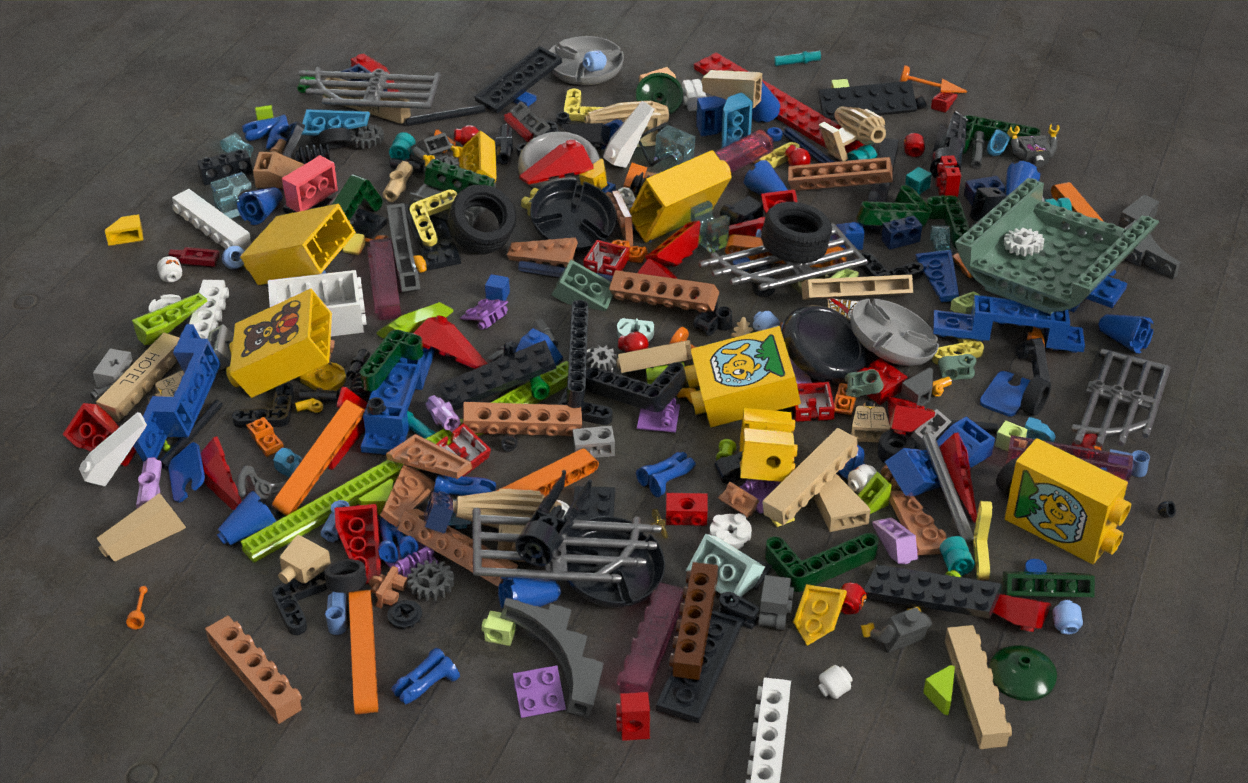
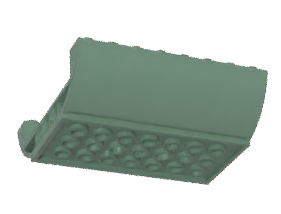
(1074, 254)

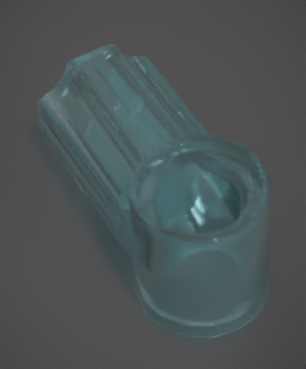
(234, 142)
(940, 236)

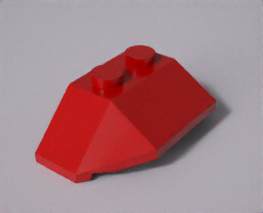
(677, 246)

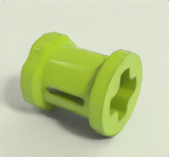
(727, 448)

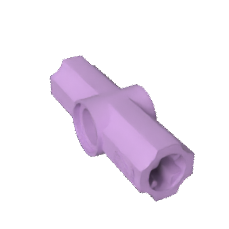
(442, 413)
(149, 481)

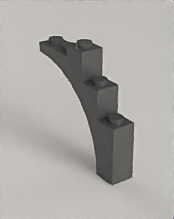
(402, 248)
(1148, 250)
(568, 647)

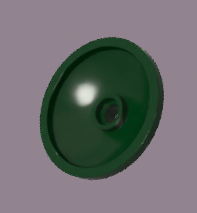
(663, 87)
(1023, 672)

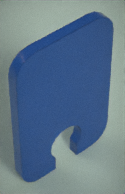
(1002, 396)
(184, 468)

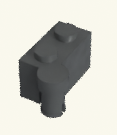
(775, 602)

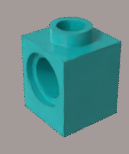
(919, 180)

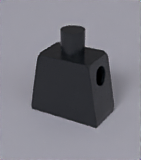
(985, 201)

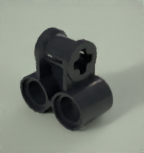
(711, 321)

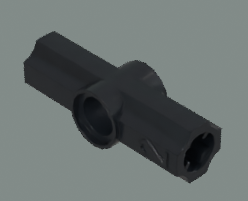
(504, 144)

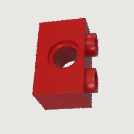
(686, 509)
(633, 716)

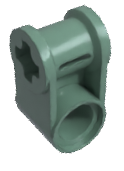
(956, 367)
(862, 383)

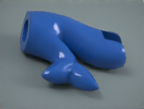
(271, 126)

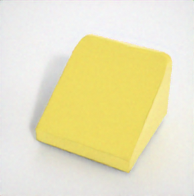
(355, 244)

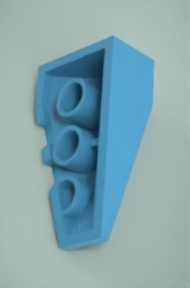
(320, 120)

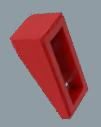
(943, 101)

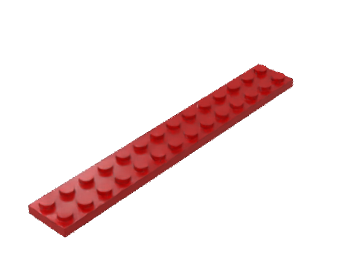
(792, 111)

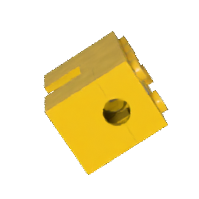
(767, 445)

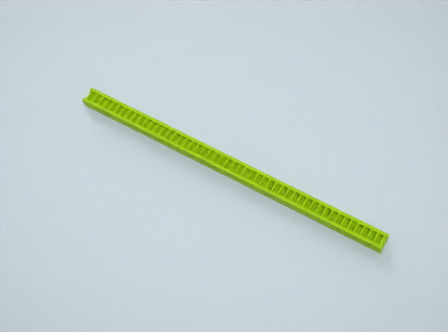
(318, 511)

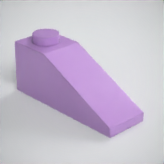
(897, 540)

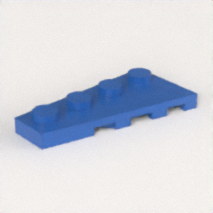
(940, 273)

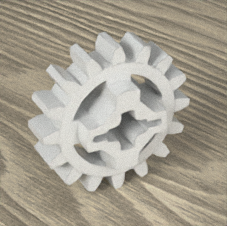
(1023, 242)

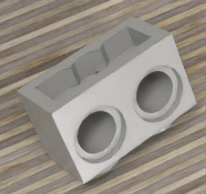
(596, 440)

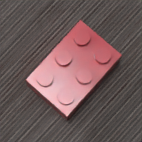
(310, 184)

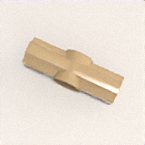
(397, 181)

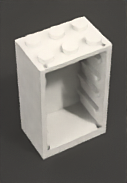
(336, 290)

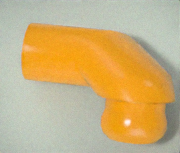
(420, 263)
(938, 385)
(685, 392)

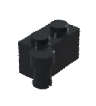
(743, 211)

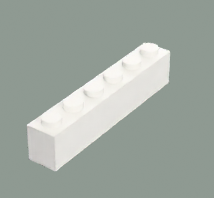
(210, 220)

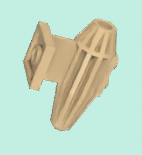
(623, 110)
(856, 125)
(501, 503)

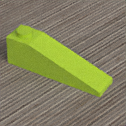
(412, 321)
(154, 324)

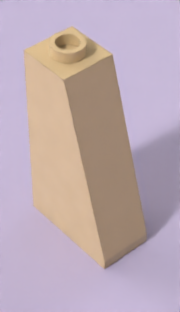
(733, 82)
(654, 356)
(841, 506)
(140, 529)

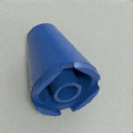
(767, 108)
(1018, 173)
(763, 179)
(258, 204)
(1129, 331)
(245, 520)
(529, 591)

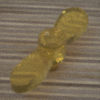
(658, 521)

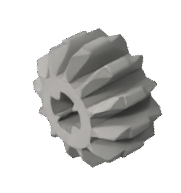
(601, 358)

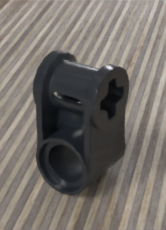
(729, 468)

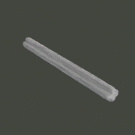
(948, 487)

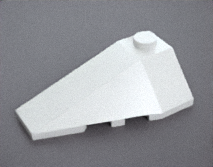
(626, 138)
(108, 455)

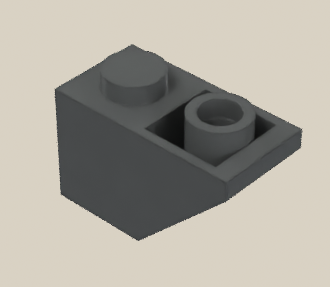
(918, 388)

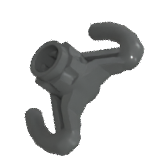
(256, 484)

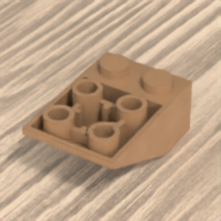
(271, 168)

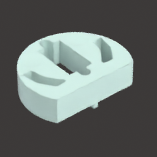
(625, 327)

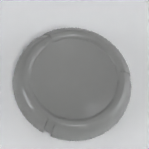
(572, 55)
(545, 143)
(893, 332)

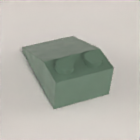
(583, 284)

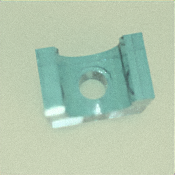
(676, 143)
(226, 193)
(713, 232)

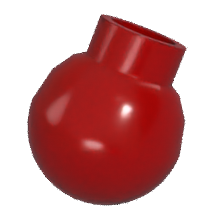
(465, 134)
(797, 156)
(633, 342)

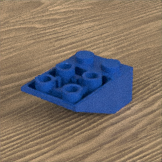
(710, 115)
(976, 440)
(913, 471)

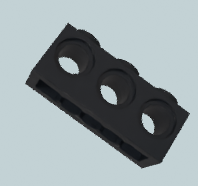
(219, 170)

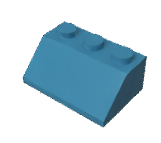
(736, 119)

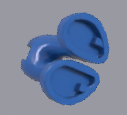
(660, 473)
(463, 485)
(387, 549)
(413, 685)

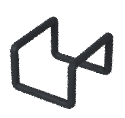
(643, 150)

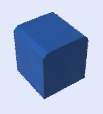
(497, 288)

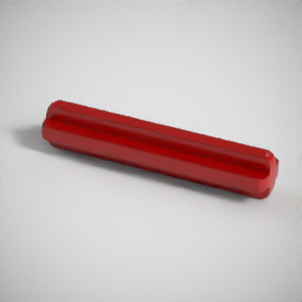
(518, 127)

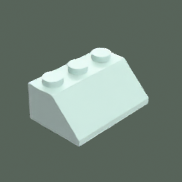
(735, 570)

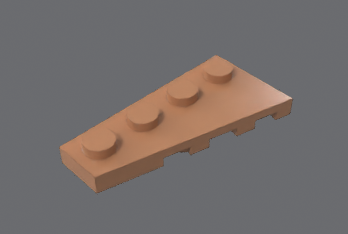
(623, 217)
(552, 251)
(430, 457)
(407, 494)
(916, 521)

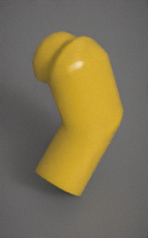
(311, 404)

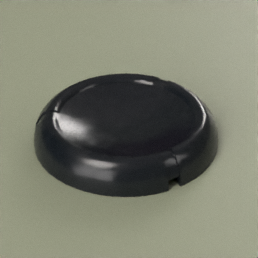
(573, 211)
(823, 343)
(636, 581)

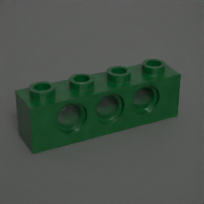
(452, 177)
(1048, 584)

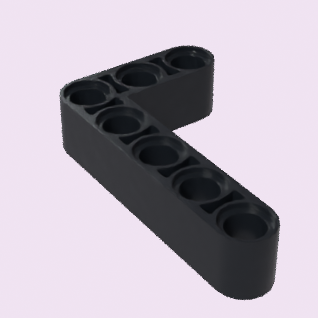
(647, 396)

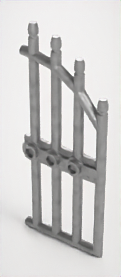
(374, 88)
(801, 271)
(1117, 394)
(558, 566)

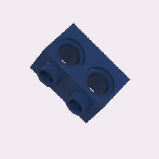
(988, 182)
(901, 232)
(438, 512)

